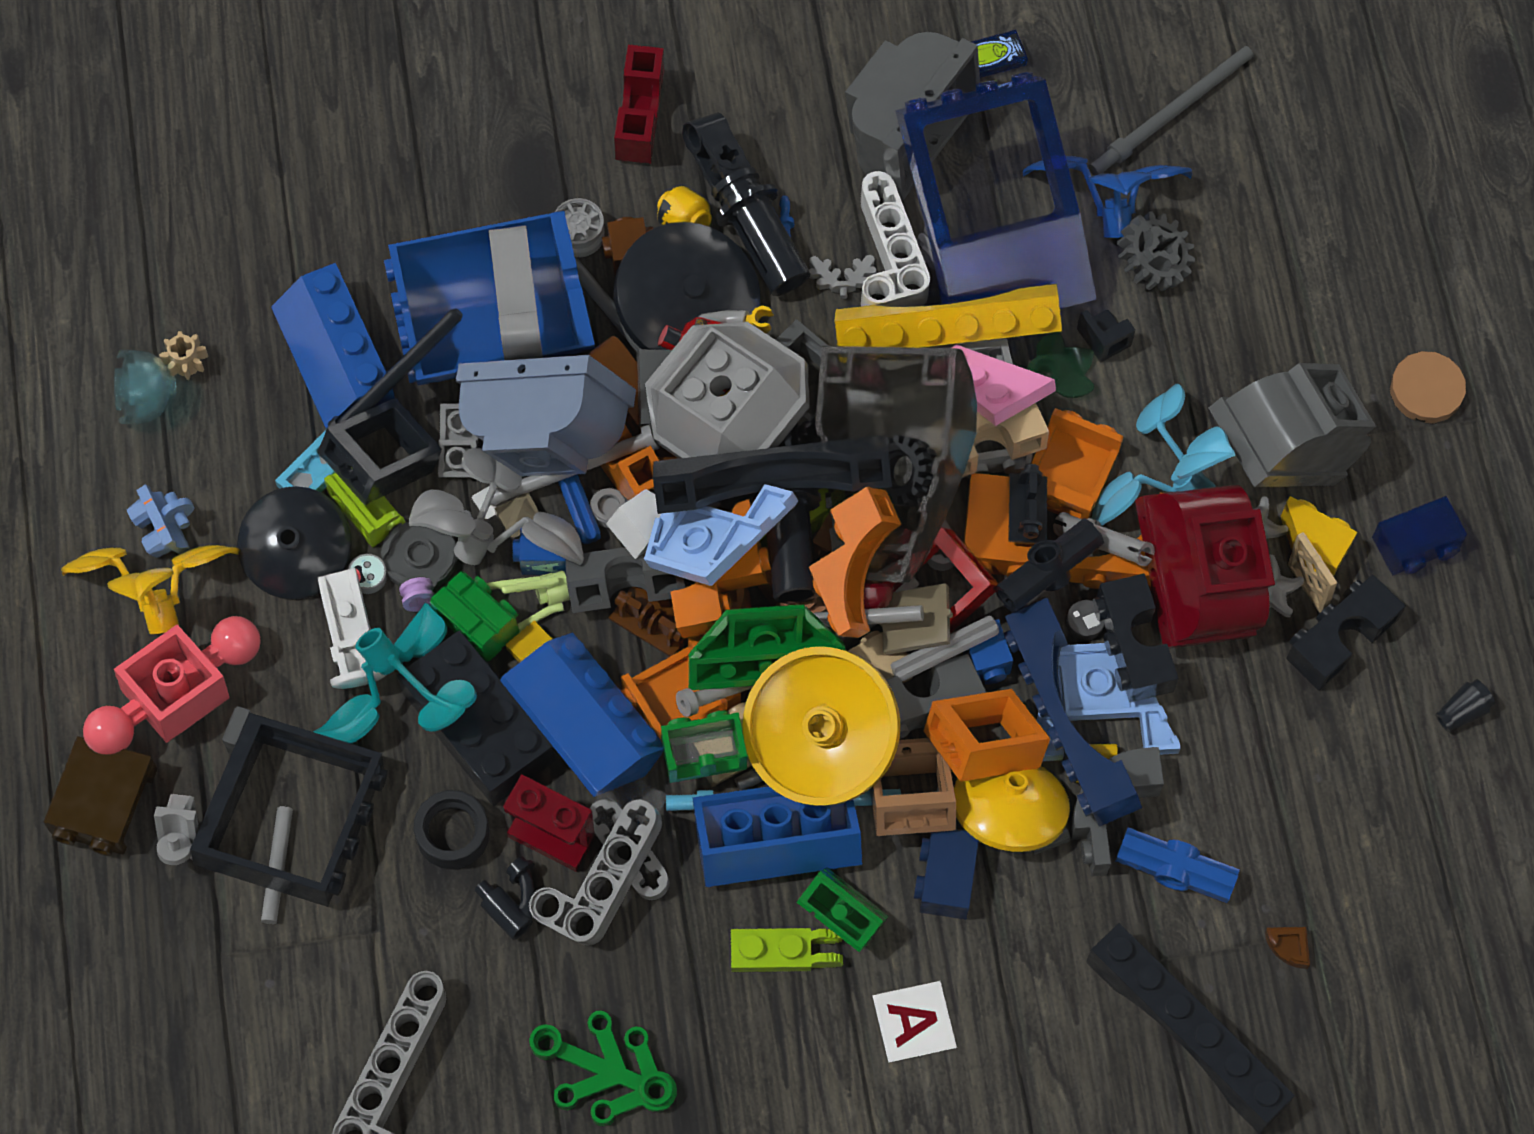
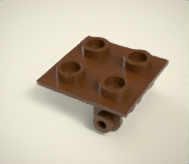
(648, 620)

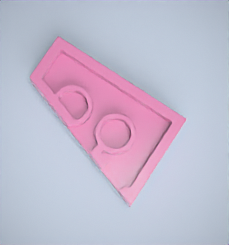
(1004, 387)

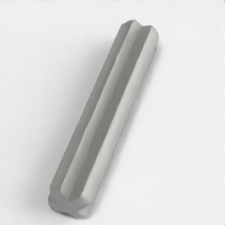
(959, 642)

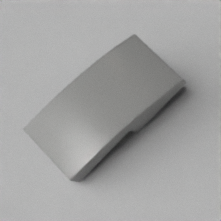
(454, 443)

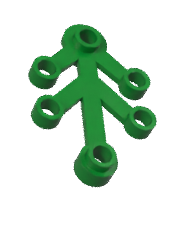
(608, 1071)

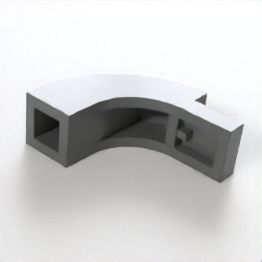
(1147, 778)

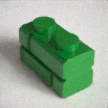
(470, 608)
(842, 909)

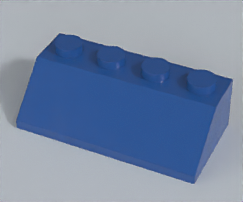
(329, 342)
(584, 715)
(770, 836)

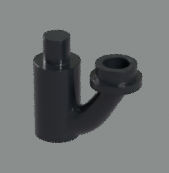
(509, 915)

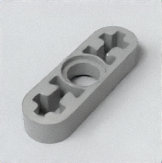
(652, 866)

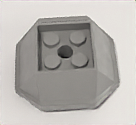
(757, 413)

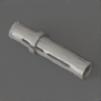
(1114, 542)

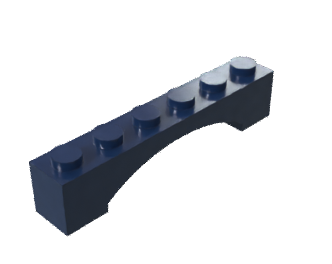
(1105, 784)

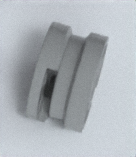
(584, 226)

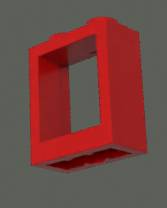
(971, 569)

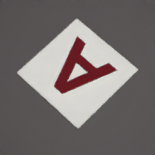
(914, 1021)

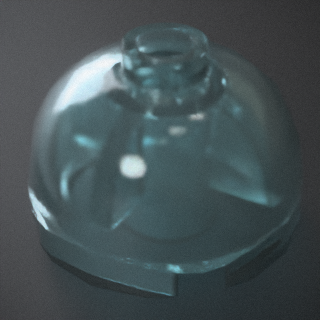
(142, 386)

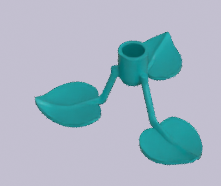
(381, 655)

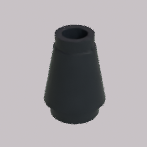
(1466, 705)

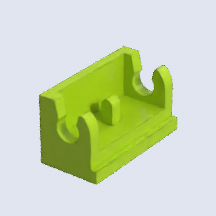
(371, 520)

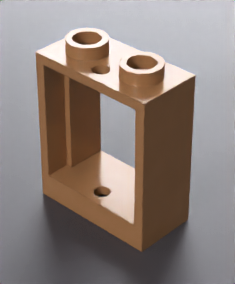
(920, 810)

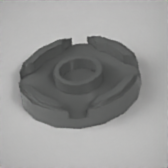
(418, 553)

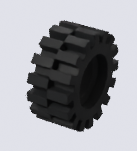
(922, 463)

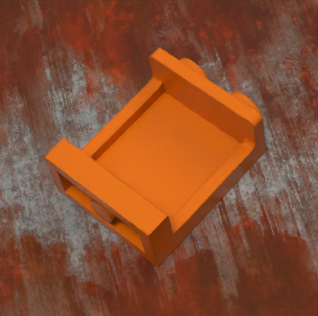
(1076, 462)
(656, 688)

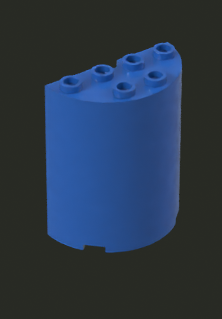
(459, 273)

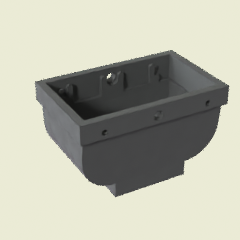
(914, 69)
(1296, 426)

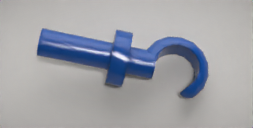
(787, 221)

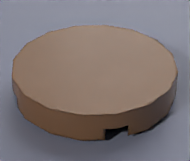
(1428, 387)

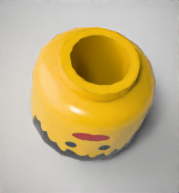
(683, 205)

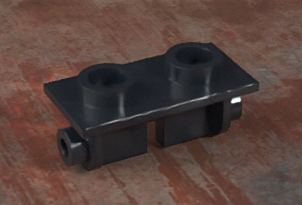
(1027, 506)

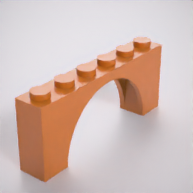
(988, 538)

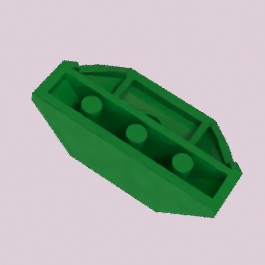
(750, 641)

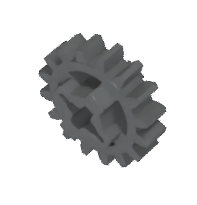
(1143, 238)

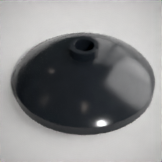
(319, 546)

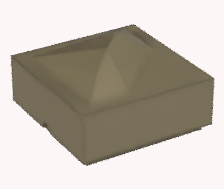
(515, 510)

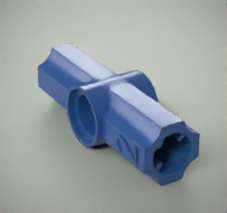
(1177, 865)

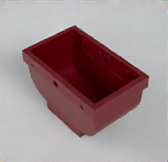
(1207, 564)

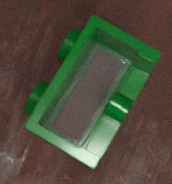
(704, 746)

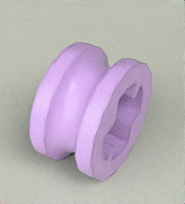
(416, 593)

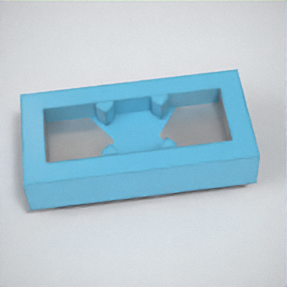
(307, 469)

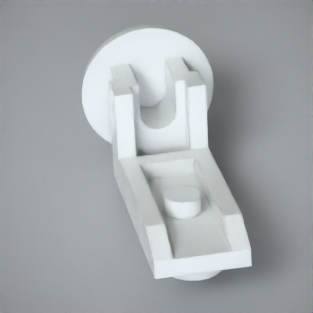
(347, 623)

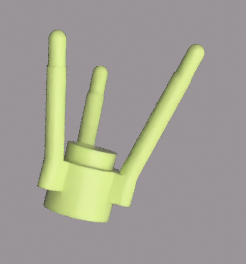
(549, 589)

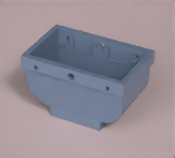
(547, 415)

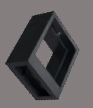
(366, 478)

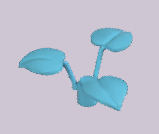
(1201, 454)

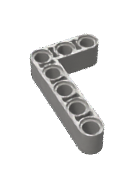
(396, 1046)

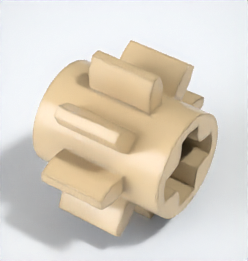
(182, 345)

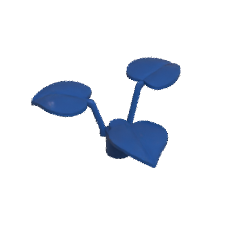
(1116, 212)

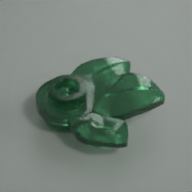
(1064, 365)

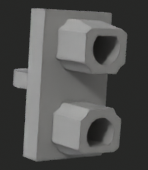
(176, 829)

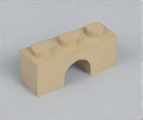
(1019, 434)

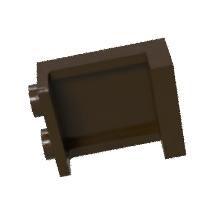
(98, 797)

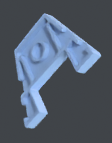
(710, 541)
(1092, 693)

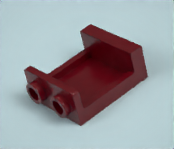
(550, 823)

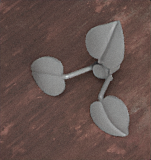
(447, 515)

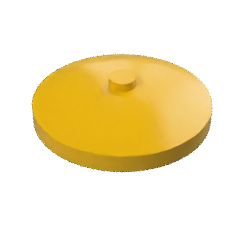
(821, 726)

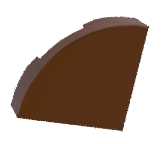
(1289, 945)

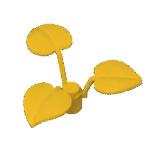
(156, 604)

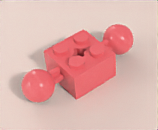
(171, 684)

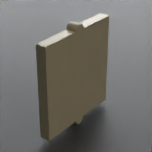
(919, 634)

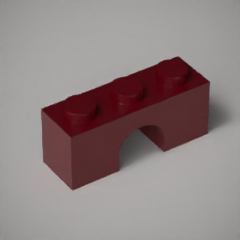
(640, 104)

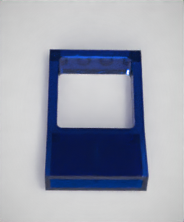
(1013, 255)

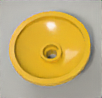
(1013, 809)

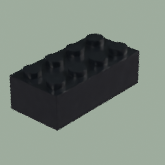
(494, 735)

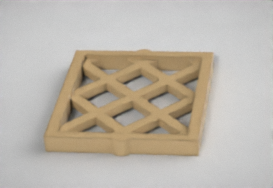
(1322, 573)

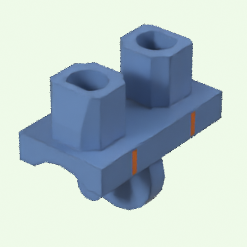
(168, 517)

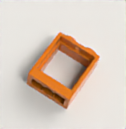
(971, 760)

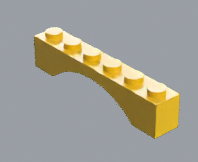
(995, 317)

